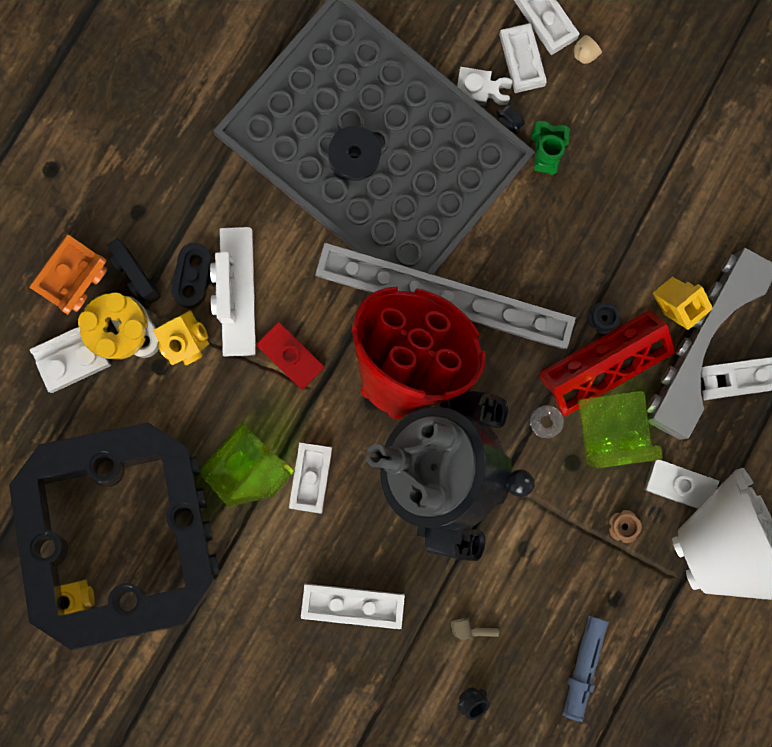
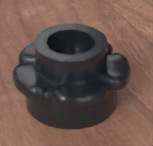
(510, 119)
(610, 312)
(473, 703)

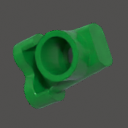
(549, 146)

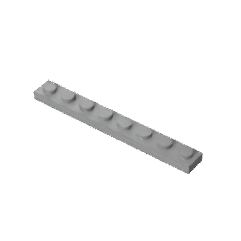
(477, 304)

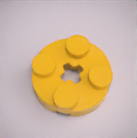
(95, 320)

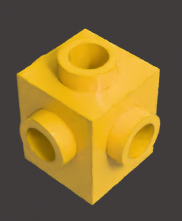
(182, 339)

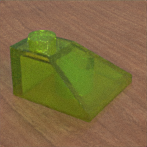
(245, 469)

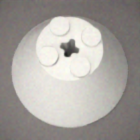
(729, 542)

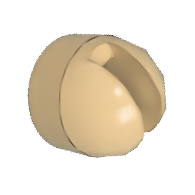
(586, 50)

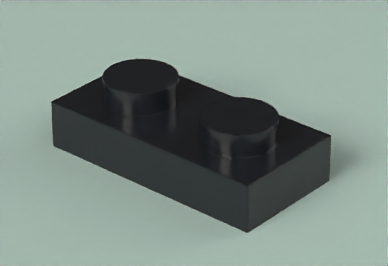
(125, 261)

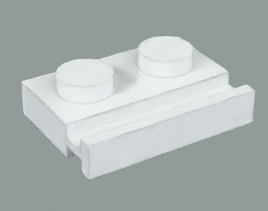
(66, 360)

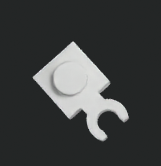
(479, 86)

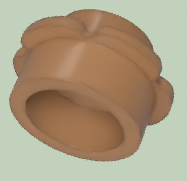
(633, 523)

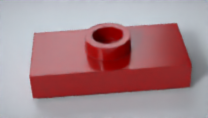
(290, 356)

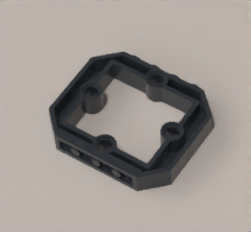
(40, 575)

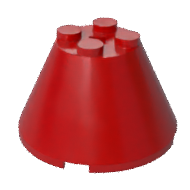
(414, 350)

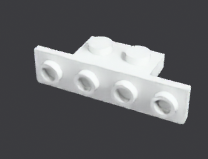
(235, 291)

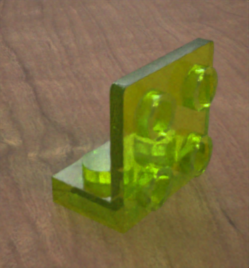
(617, 430)

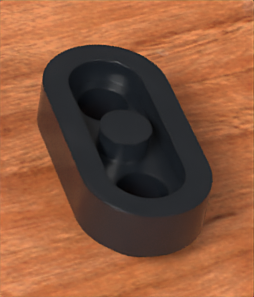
(191, 276)

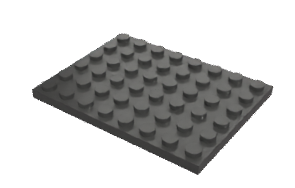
(438, 147)

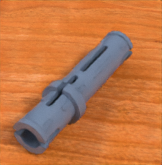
(583, 675)

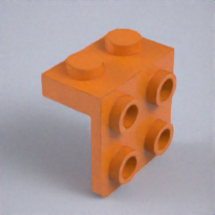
(69, 275)

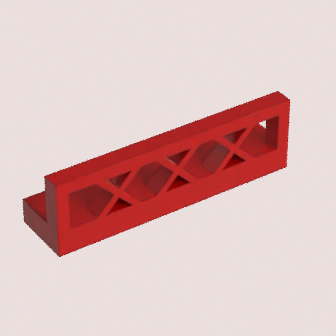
(607, 356)

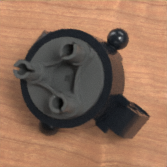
(449, 471)

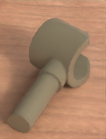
(462, 630)

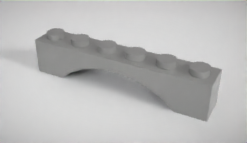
(680, 400)

